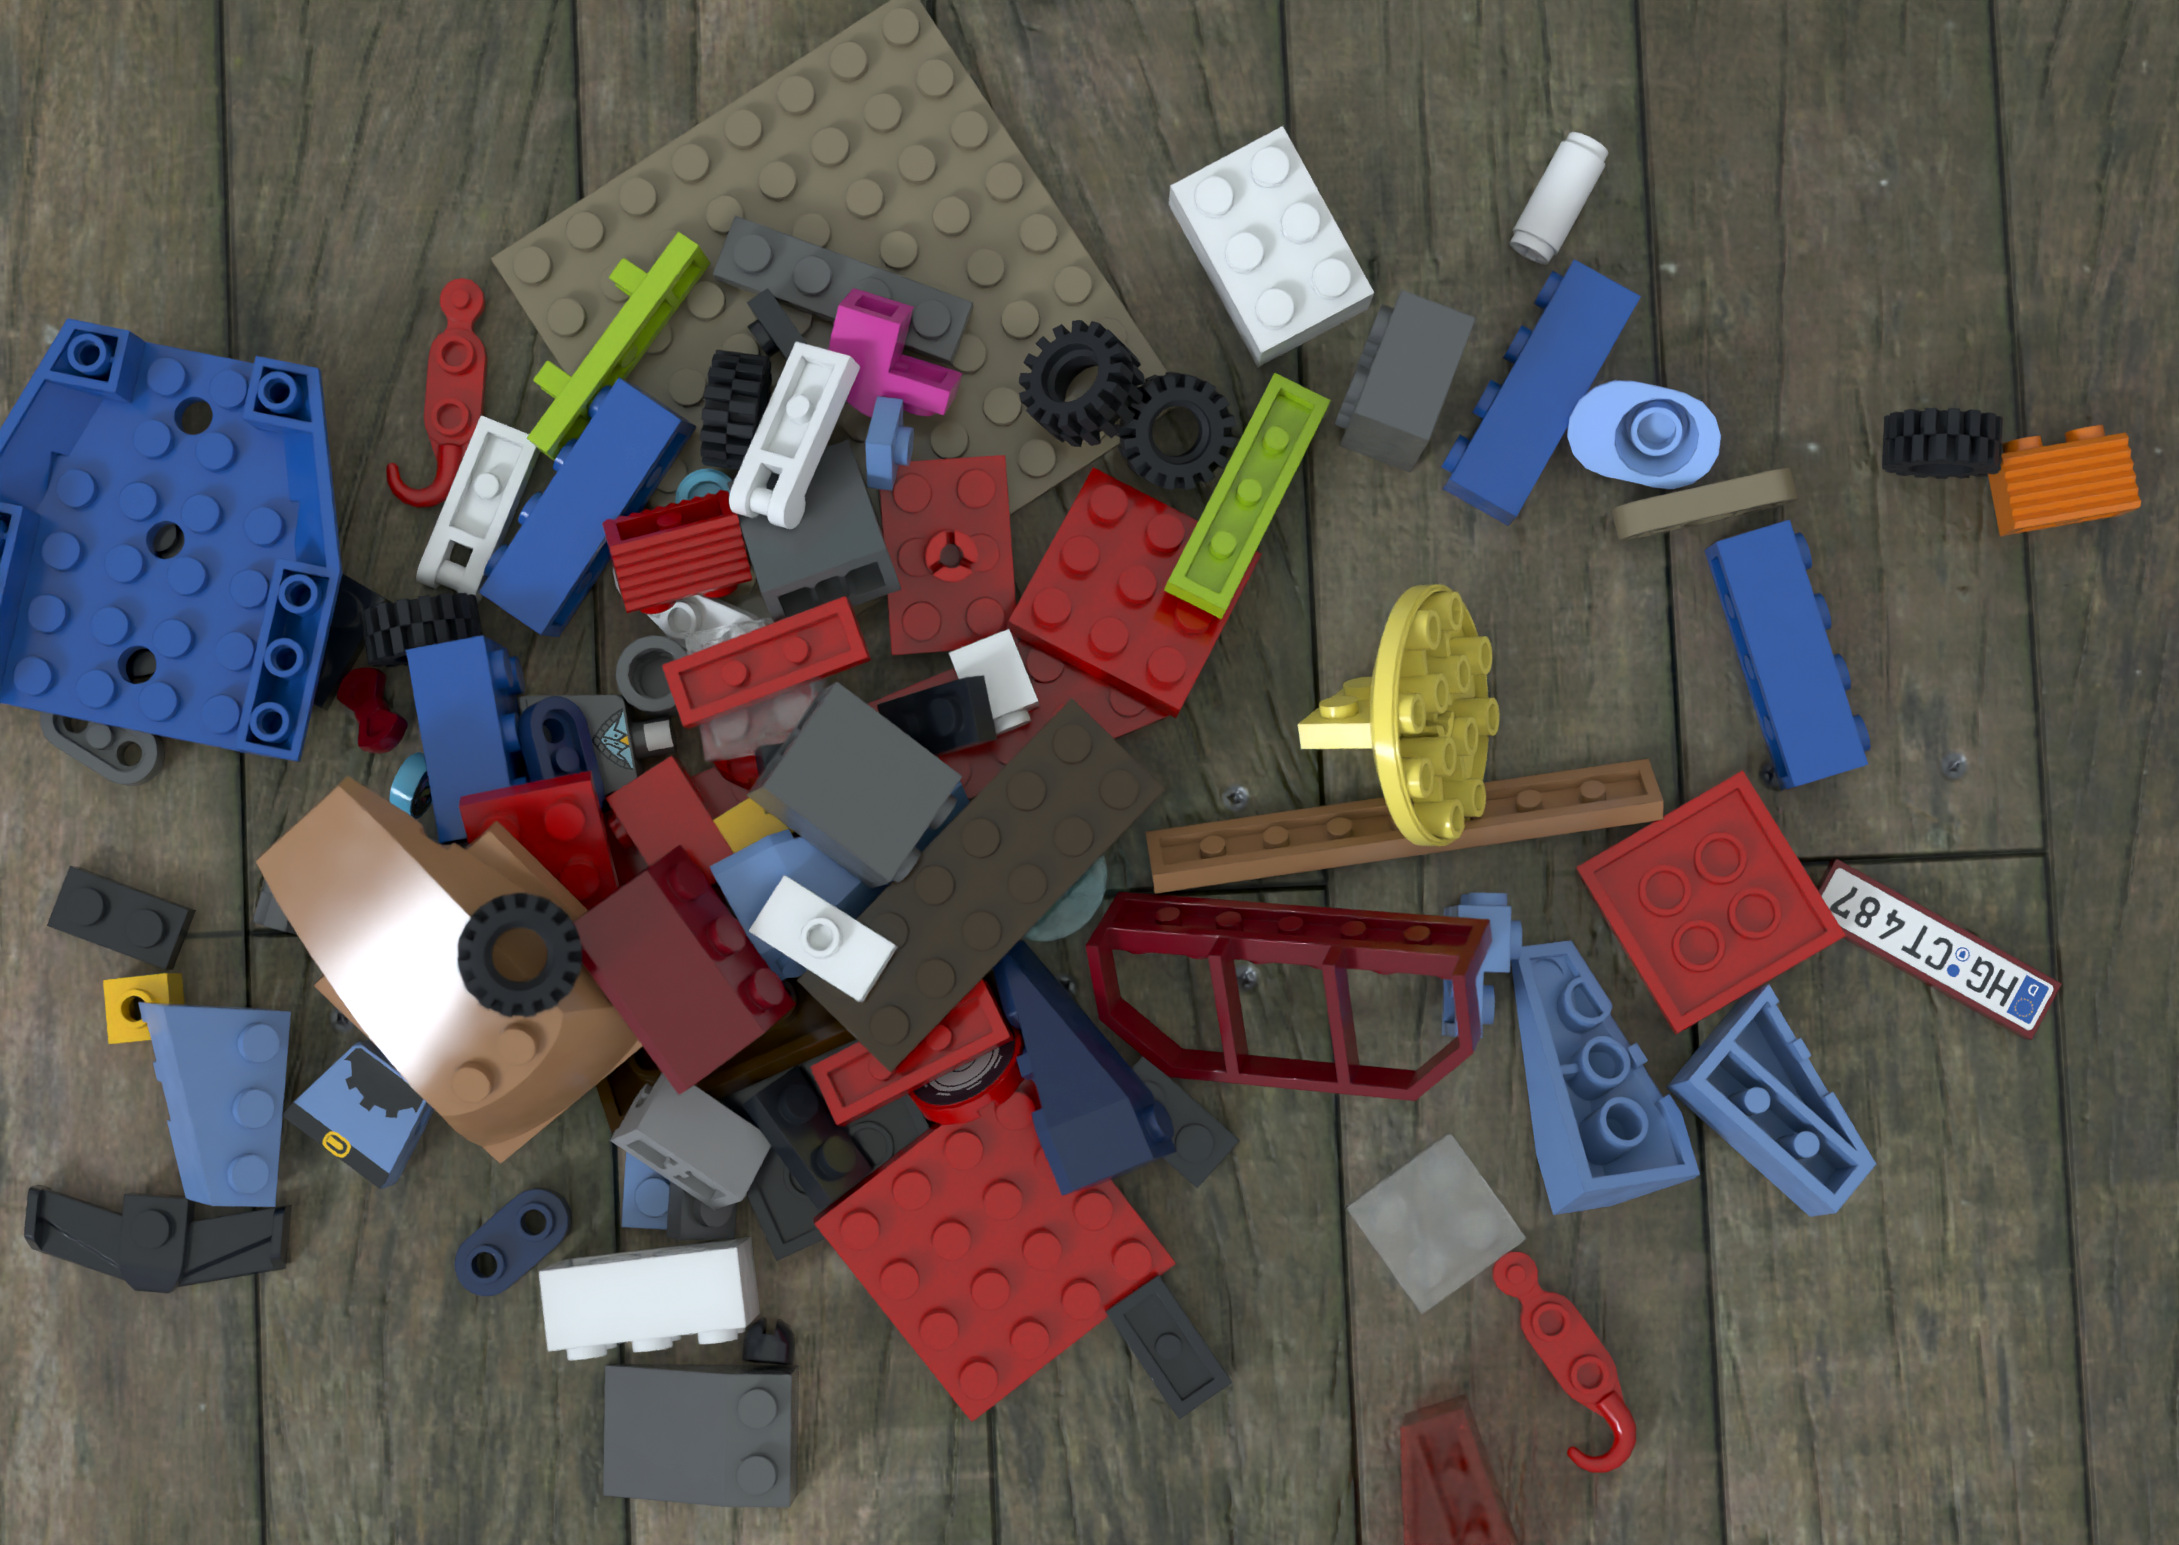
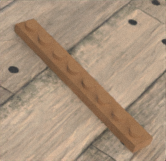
(1367, 833)

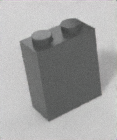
(832, 549)
(856, 787)

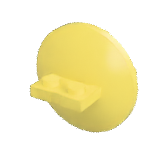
(1420, 715)

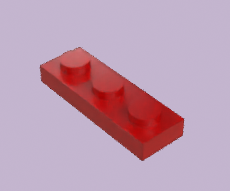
(766, 662)
(859, 1084)

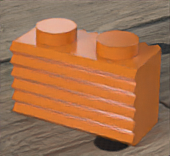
(2063, 482)

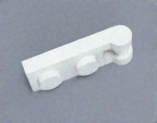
(793, 434)
(479, 506)

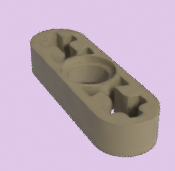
(1704, 504)

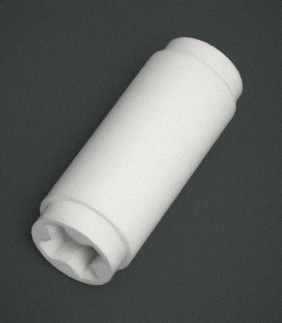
(1559, 198)

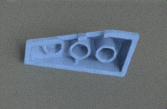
(756, 870)
(1592, 1104)

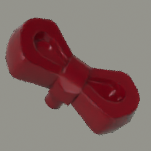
(378, 727)

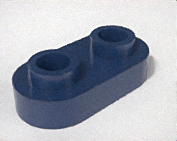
(571, 742)
(512, 1243)

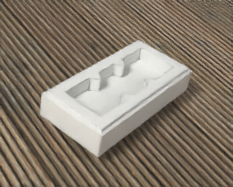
(823, 939)

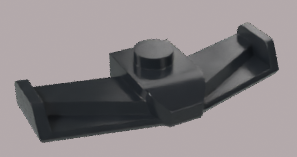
(156, 1239)

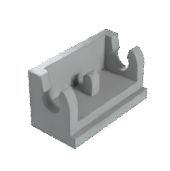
(693, 1142)

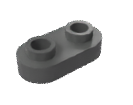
(103, 749)

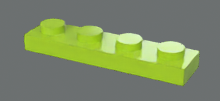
(1247, 496)

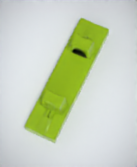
(625, 341)

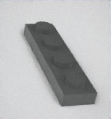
(819, 280)

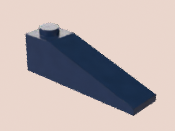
(1094, 1107)

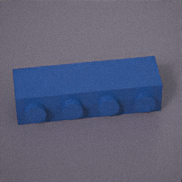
(1534, 403)
(597, 479)
(1787, 654)

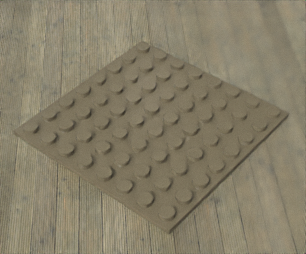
(878, 157)

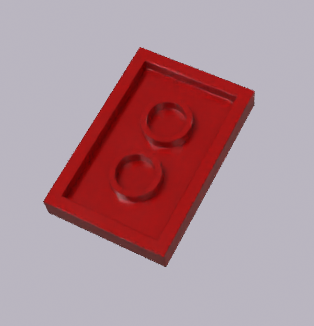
(950, 553)

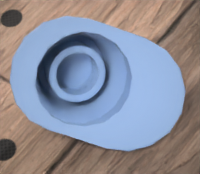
(1644, 434)

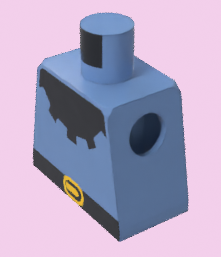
(364, 1114)

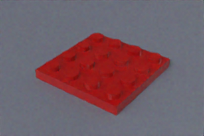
(985, 1253)

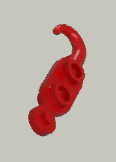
(452, 393)
(1571, 1356)

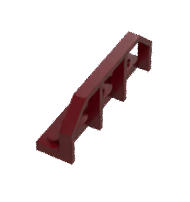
(1288, 935)

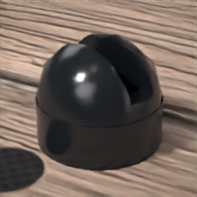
(767, 1348)

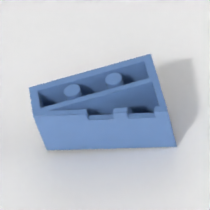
(223, 1097)
(1772, 1108)

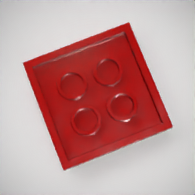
(1104, 596)
(1709, 902)

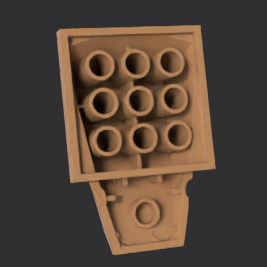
(385, 927)

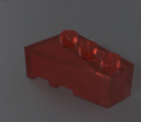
(1449, 1480)

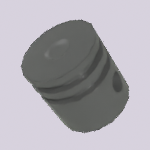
(642, 676)

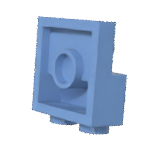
(1505, 946)

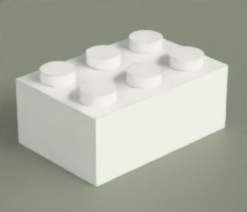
(1270, 246)
(649, 1297)

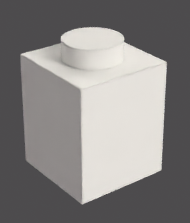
(1005, 678)

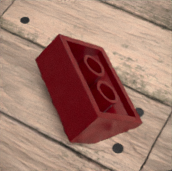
(680, 969)

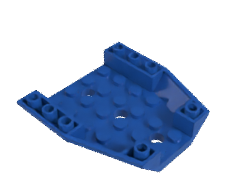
(89, 480)

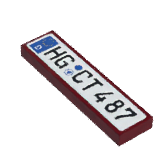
(1937, 951)

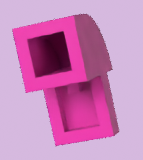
(874, 335)

